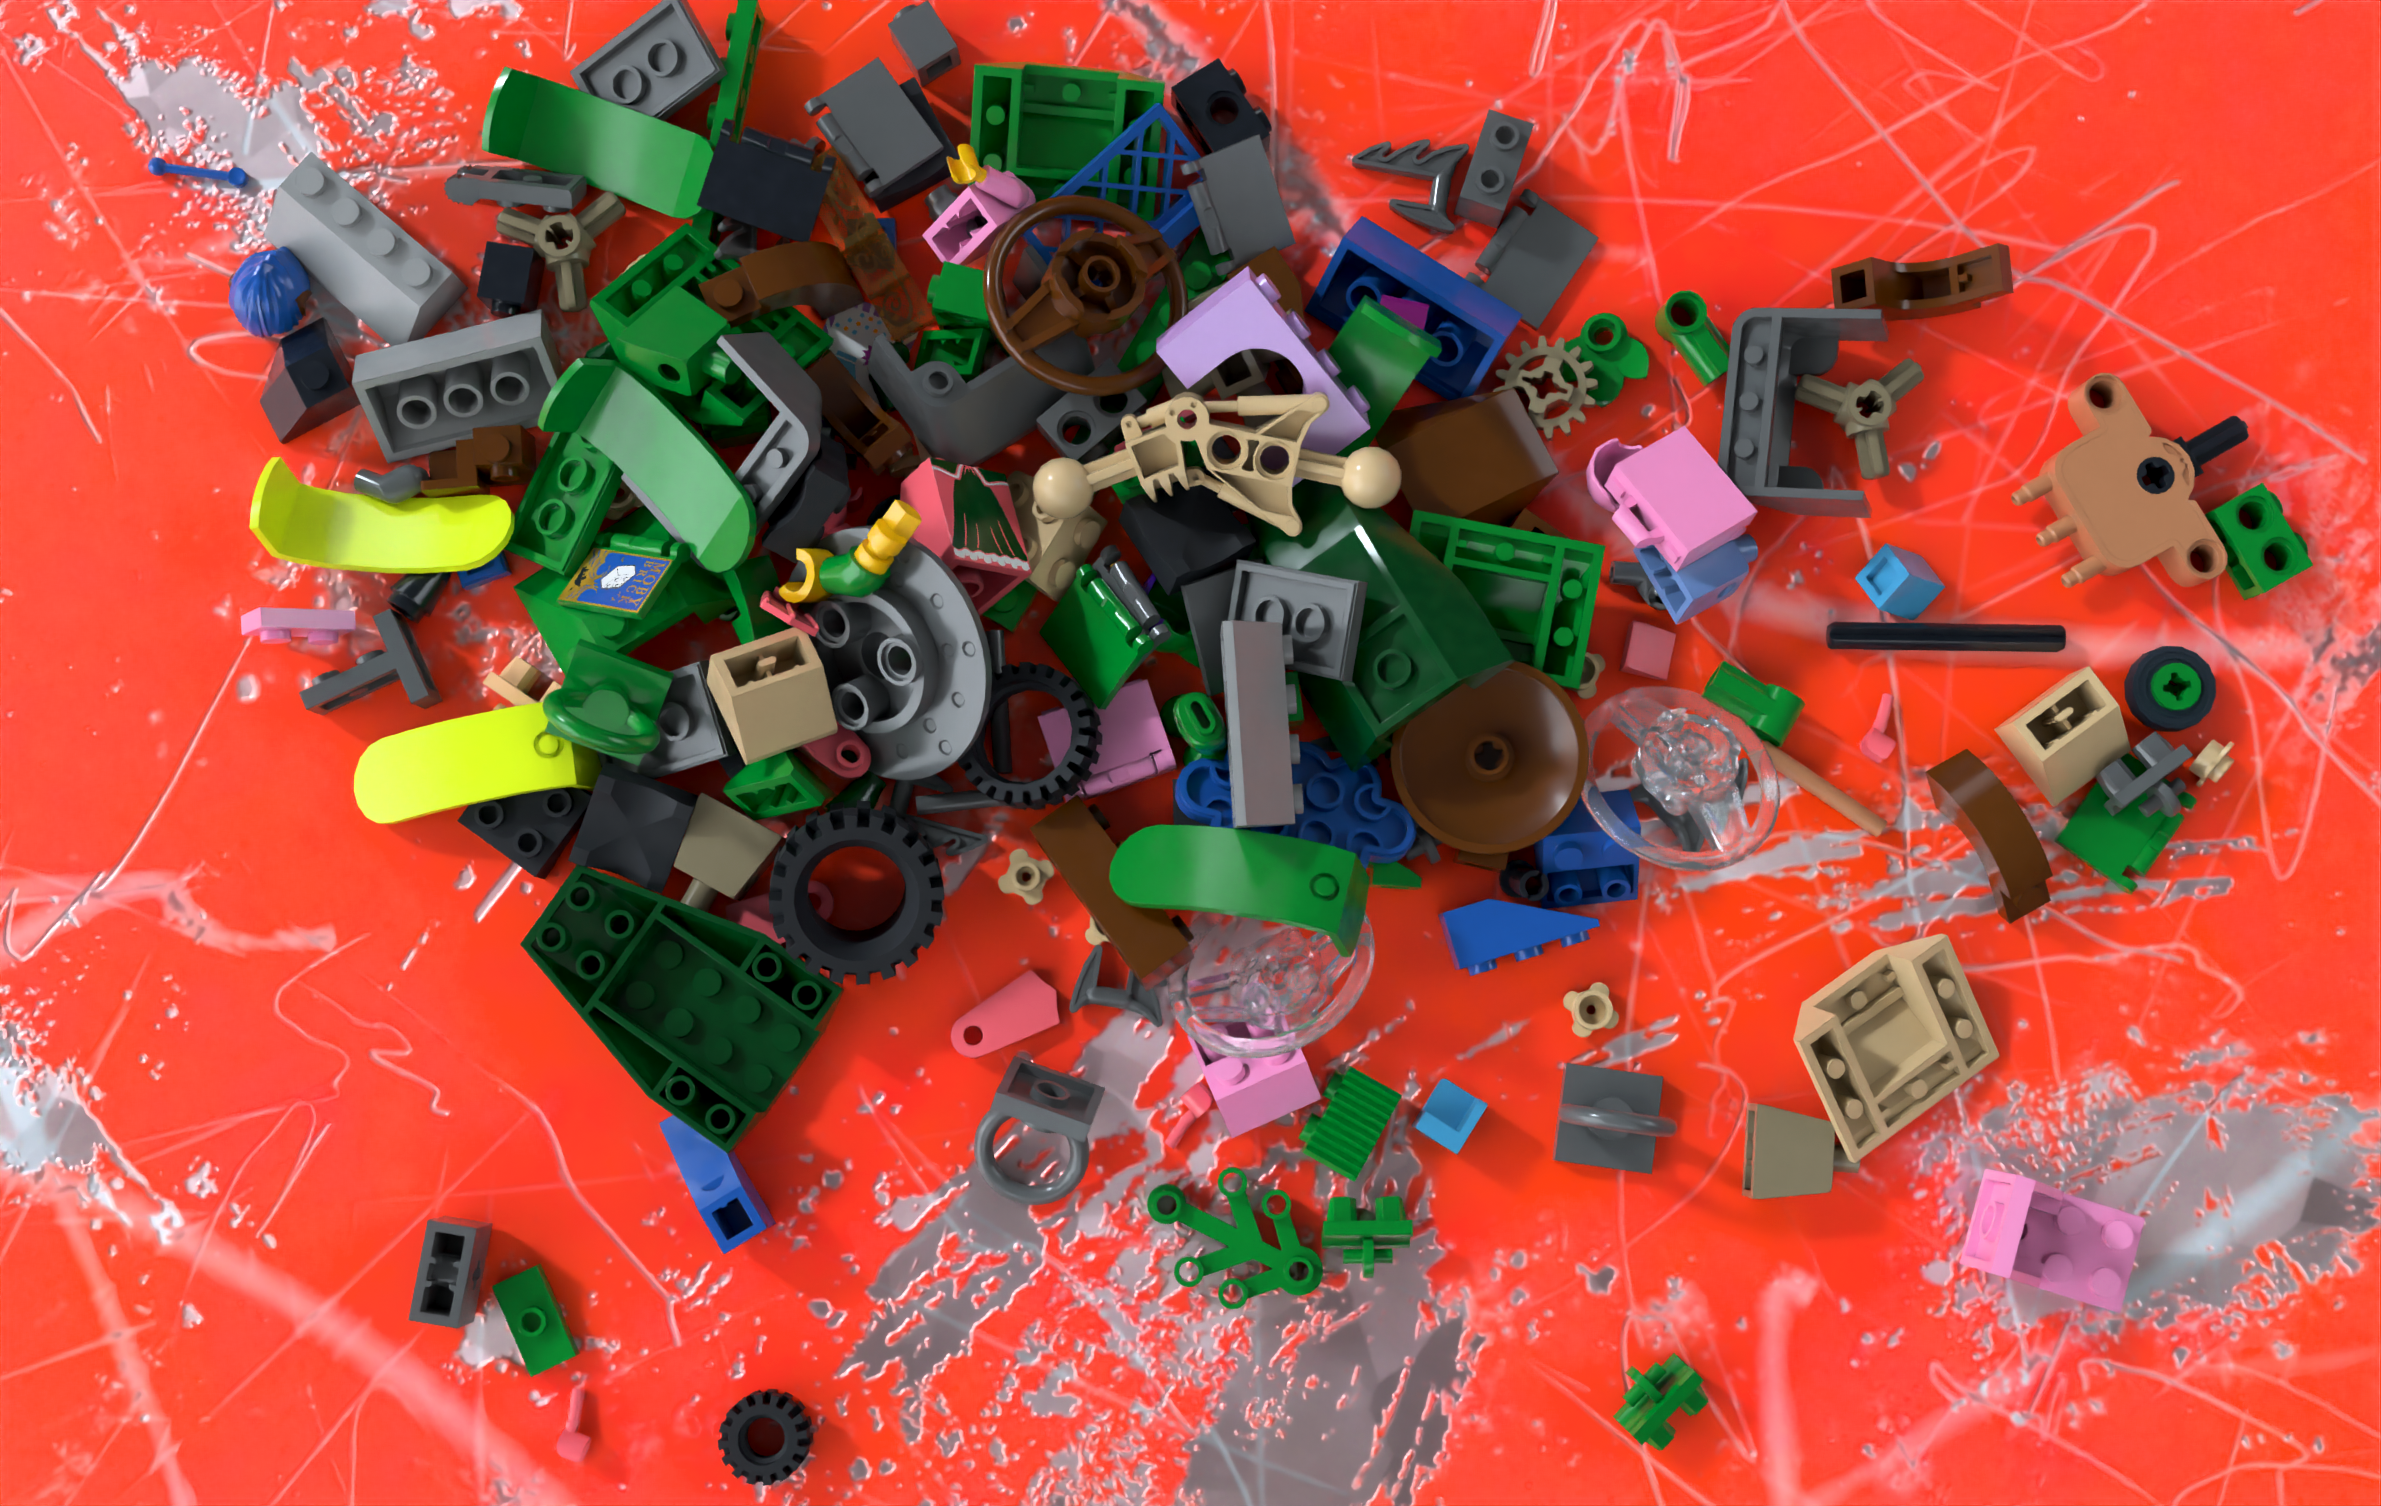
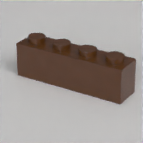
(1082, 854)

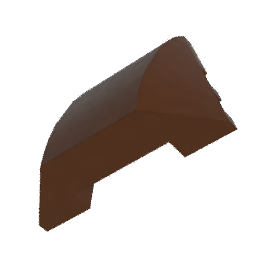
(1469, 456)

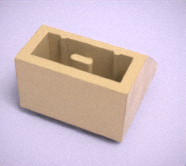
(772, 694)
(2067, 734)

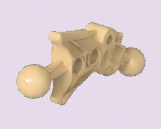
(1157, 457)

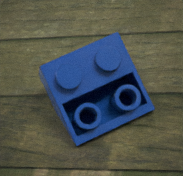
(1587, 863)

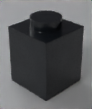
(510, 279)

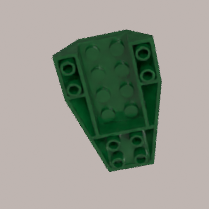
(1417, 624)
(683, 999)

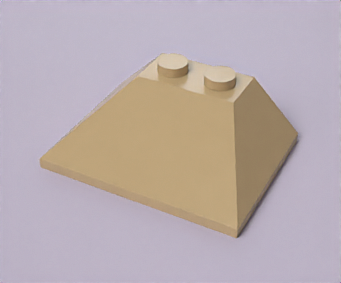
(1892, 1040)

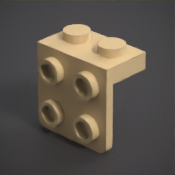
(1052, 544)

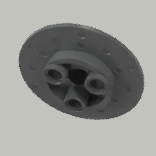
(904, 662)

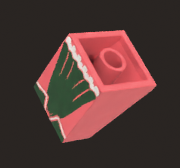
(969, 526)

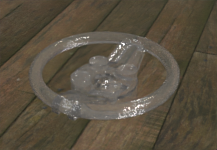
(1686, 767)
(1272, 986)

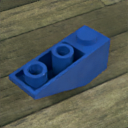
(1498, 928)
(717, 1186)

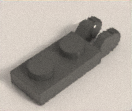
(516, 187)

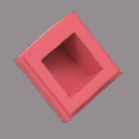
(1647, 651)

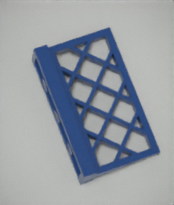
(1174, 220)

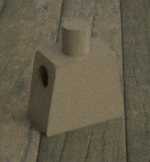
(723, 853)
(1789, 1154)

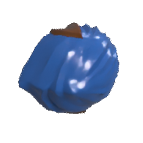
(269, 292)

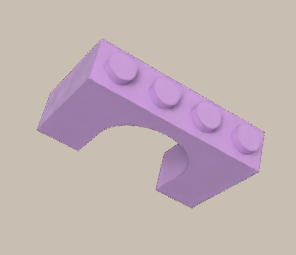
(1247, 317)

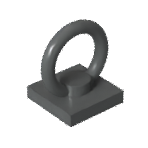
(1048, 1104)
(1609, 1118)

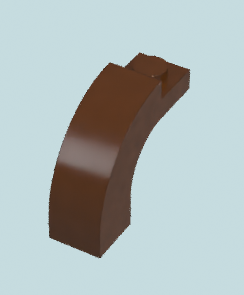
(784, 277)
(1924, 288)
(856, 416)
(1996, 829)

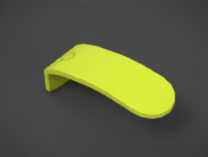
(374, 535)
(468, 764)

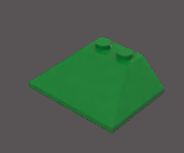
(1056, 119)
(687, 261)
(1528, 585)
(687, 592)

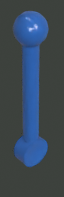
(236, 176)

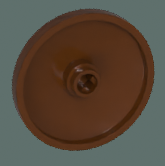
(1493, 762)

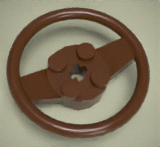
(1069, 298)

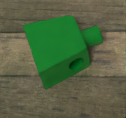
(677, 345)

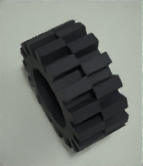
(735, 1437)

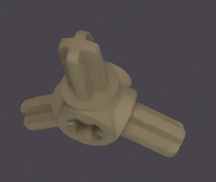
(548, 233)
(1881, 402)

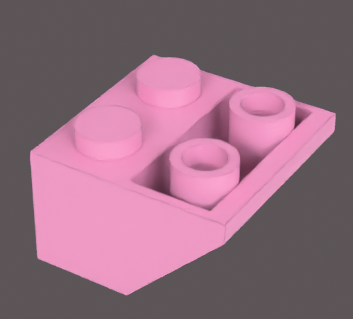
(1255, 1088)

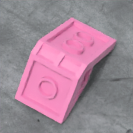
(2052, 1240)

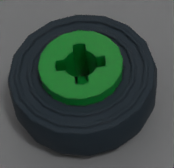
(2152, 695)

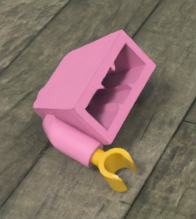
(969, 222)

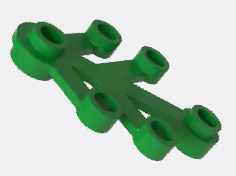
(1243, 1242)

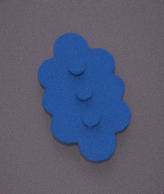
(1338, 805)

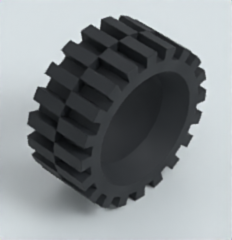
(860, 950)

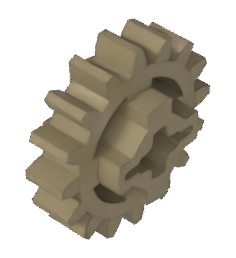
(1552, 368)

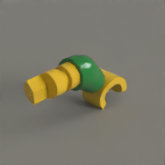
(859, 570)

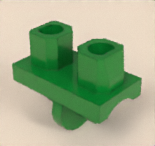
(1387, 1231)
(1657, 1397)

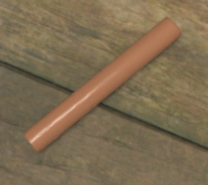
(1825, 791)

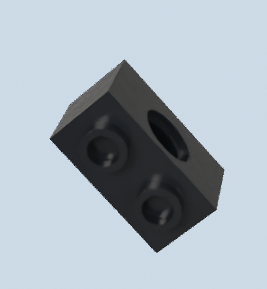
(1216, 90)

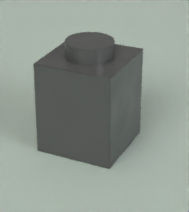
(924, 42)

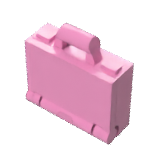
(1677, 500)
(1131, 746)

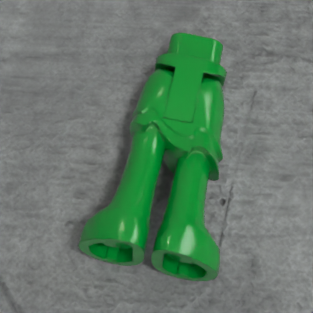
(1199, 723)

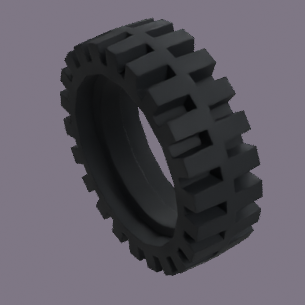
(1077, 759)

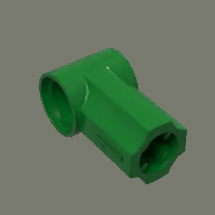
(1700, 342)
(1764, 708)

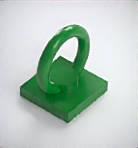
(608, 703)

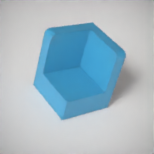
(1899, 582)
(1449, 1115)

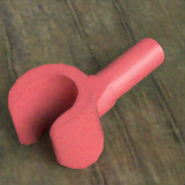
(1875, 743)
(1198, 1100)
(571, 1443)

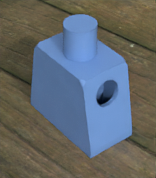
(1701, 582)

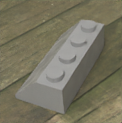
(360, 254)
(446, 384)
(1258, 724)

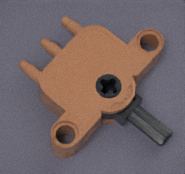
(2109, 509)

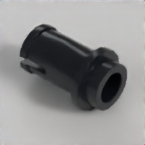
(1523, 881)

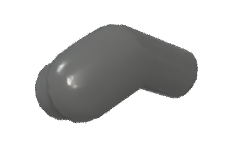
(393, 486)
(1634, 575)

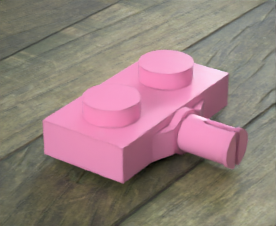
(281, 624)

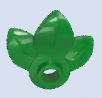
(1612, 361)

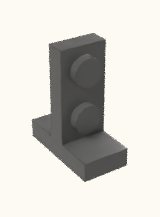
(377, 670)

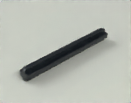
(1945, 637)

